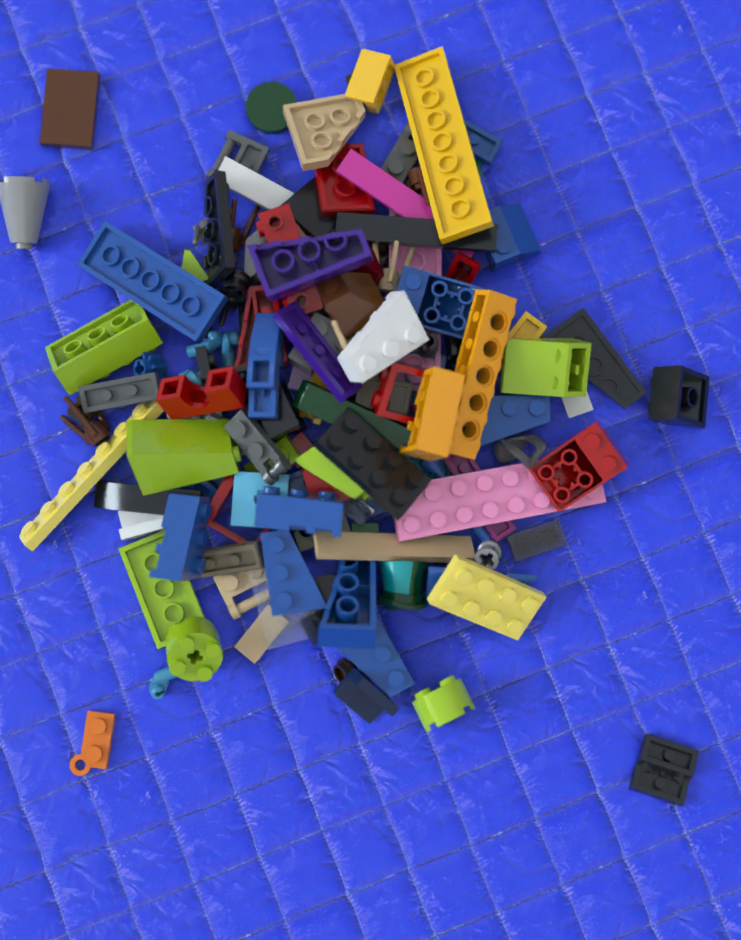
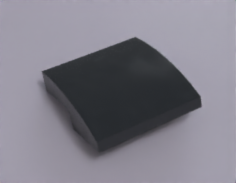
(663, 770)

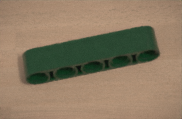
(323, 405)

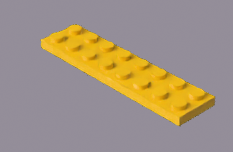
(443, 146)

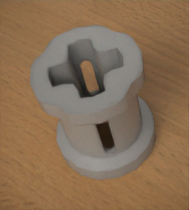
(484, 549)

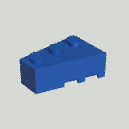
(299, 510)
(184, 538)

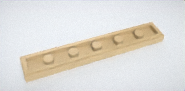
(387, 548)

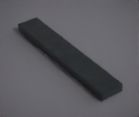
(412, 232)

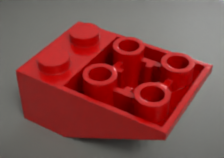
(579, 466)

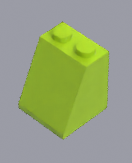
(323, 468)

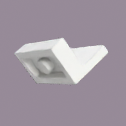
(139, 524)

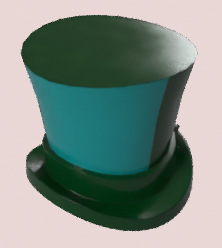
(402, 585)

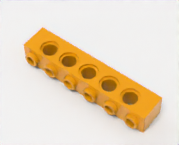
(473, 359)

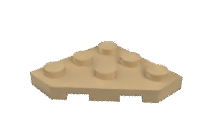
(322, 128)

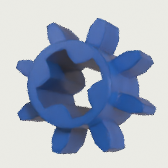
(149, 364)

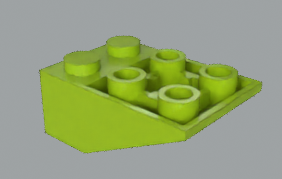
(546, 367)

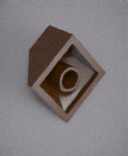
(350, 300)

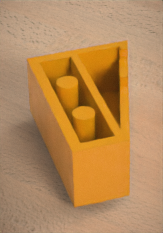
(435, 415)

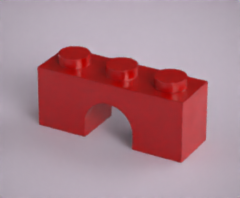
(182, 398)

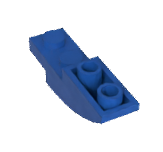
(264, 367)

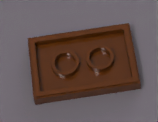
(70, 109)

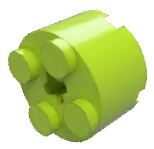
(193, 649)
(443, 703)

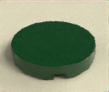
(265, 107)

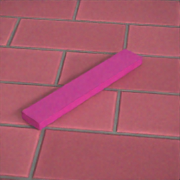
(385, 189)

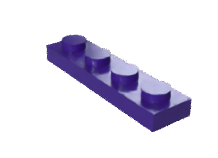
(315, 350)

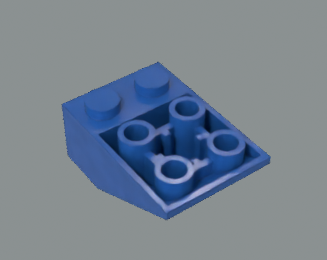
(438, 301)

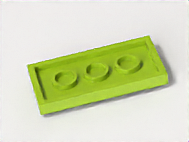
(161, 600)

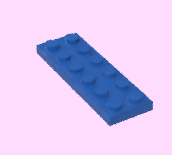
(152, 282)

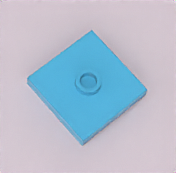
(245, 496)

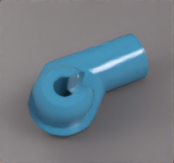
(214, 342)
(227, 349)
(160, 683)

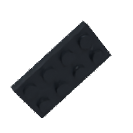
(372, 463)

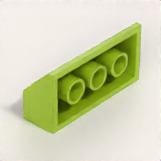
(102, 346)

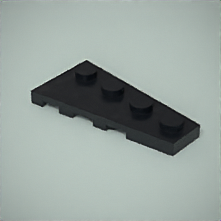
(218, 232)

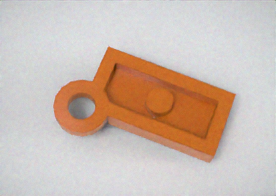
(96, 742)

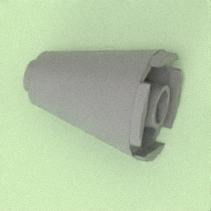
(23, 208)

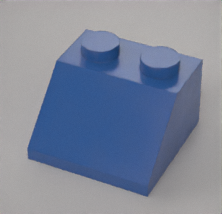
(514, 237)

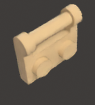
(231, 586)

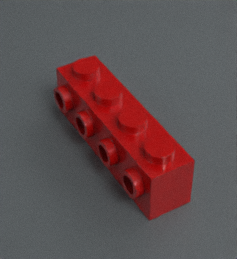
(280, 225)

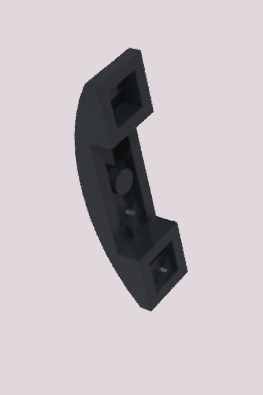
(130, 498)

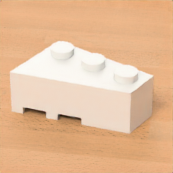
(384, 339)

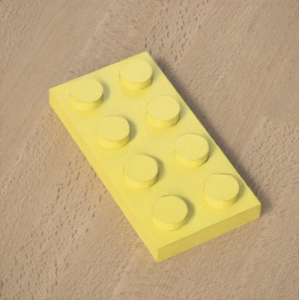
(486, 597)

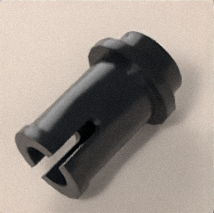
(428, 353)

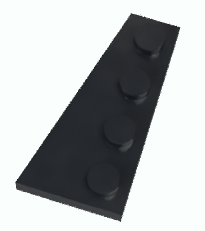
(606, 367)

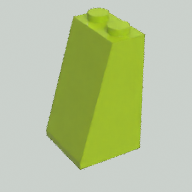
(179, 452)

